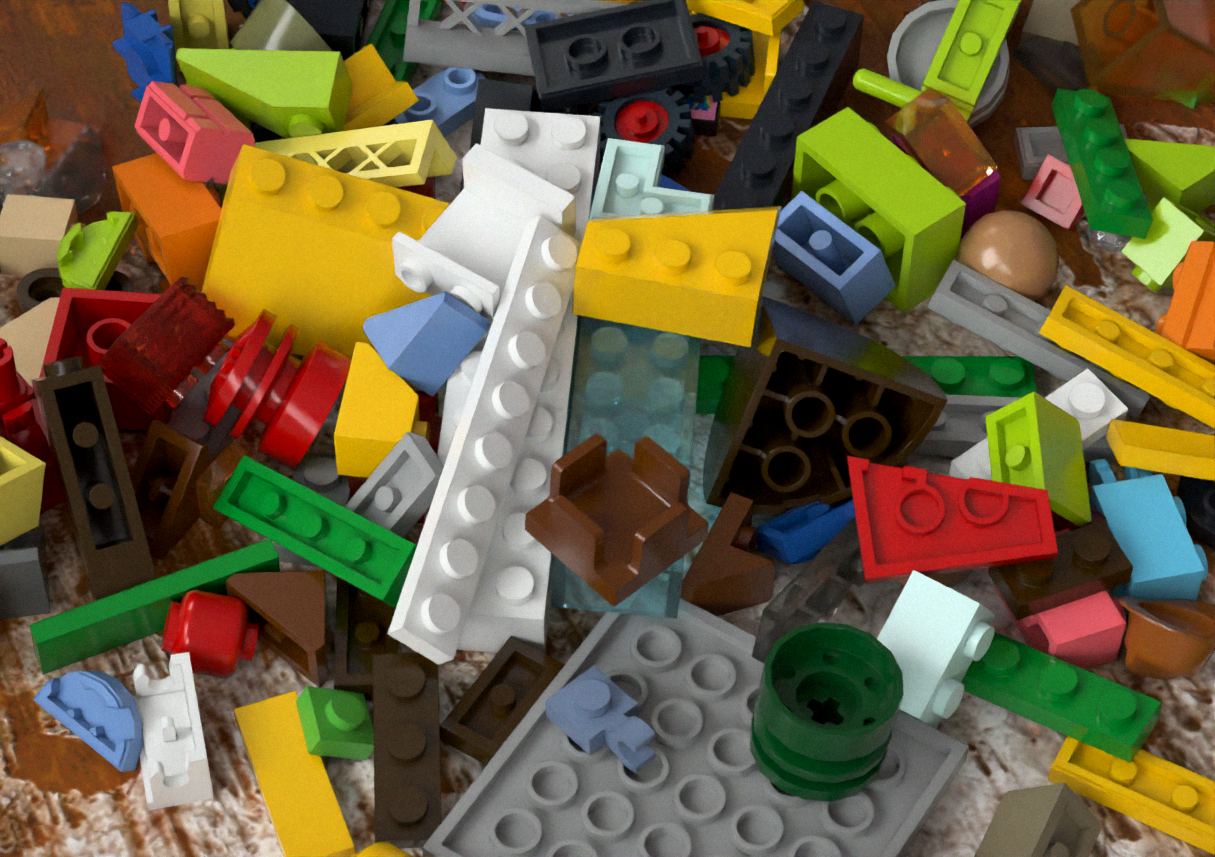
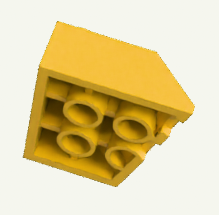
(678, 271)

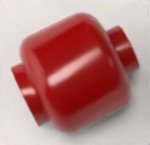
(212, 632)

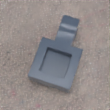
(600, 714)

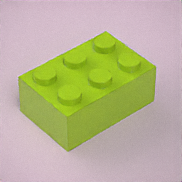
(884, 199)

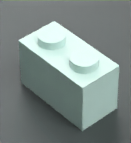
(934, 642)

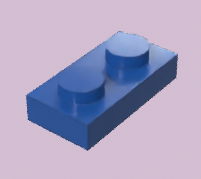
(804, 530)

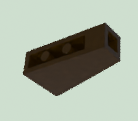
(93, 476)

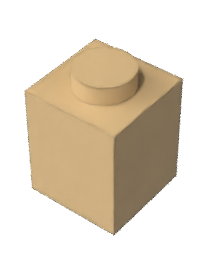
(32, 232)

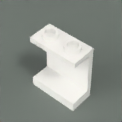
(480, 231)

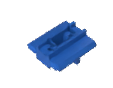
(146, 48)

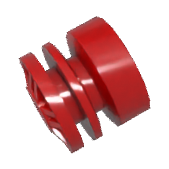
(277, 389)

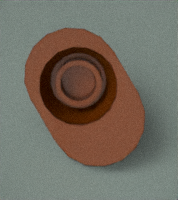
(1168, 636)

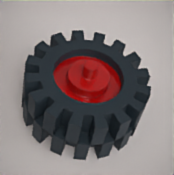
(725, 56)
(652, 119)

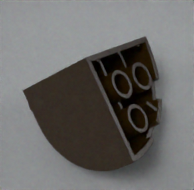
(804, 405)

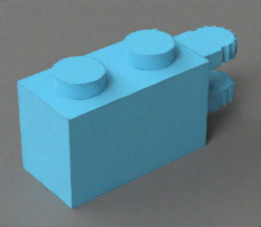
(1150, 532)

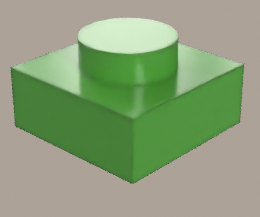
(336, 723)

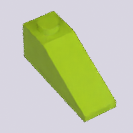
(274, 88)

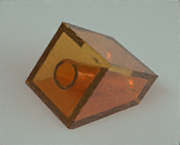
(1148, 47)

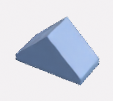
(426, 338)

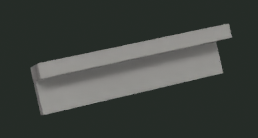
(483, 47)

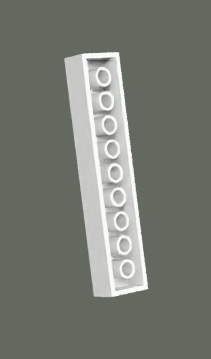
(518, 570)

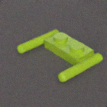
(961, 60)

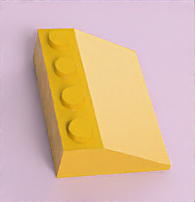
(311, 249)

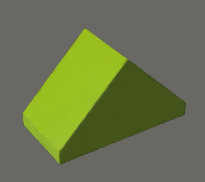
(1175, 172)

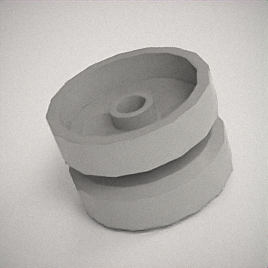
(916, 44)

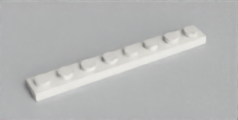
(486, 444)

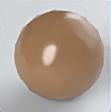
(1012, 252)

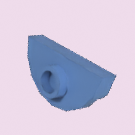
(98, 713)

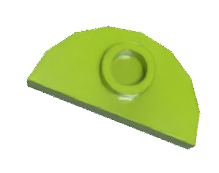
(93, 252)

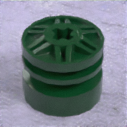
(825, 711)

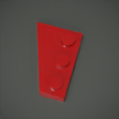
(944, 522)

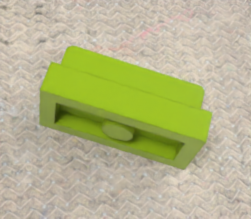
(1041, 449)

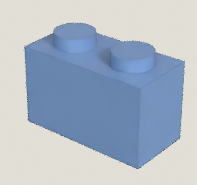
(831, 259)

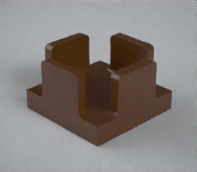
(617, 515)

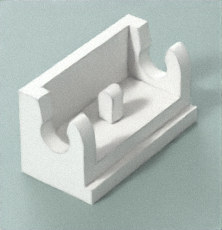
(173, 739)

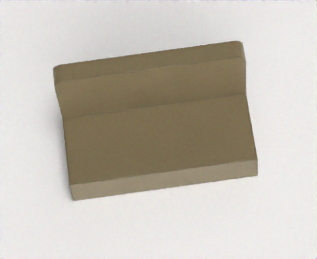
(1040, 824)

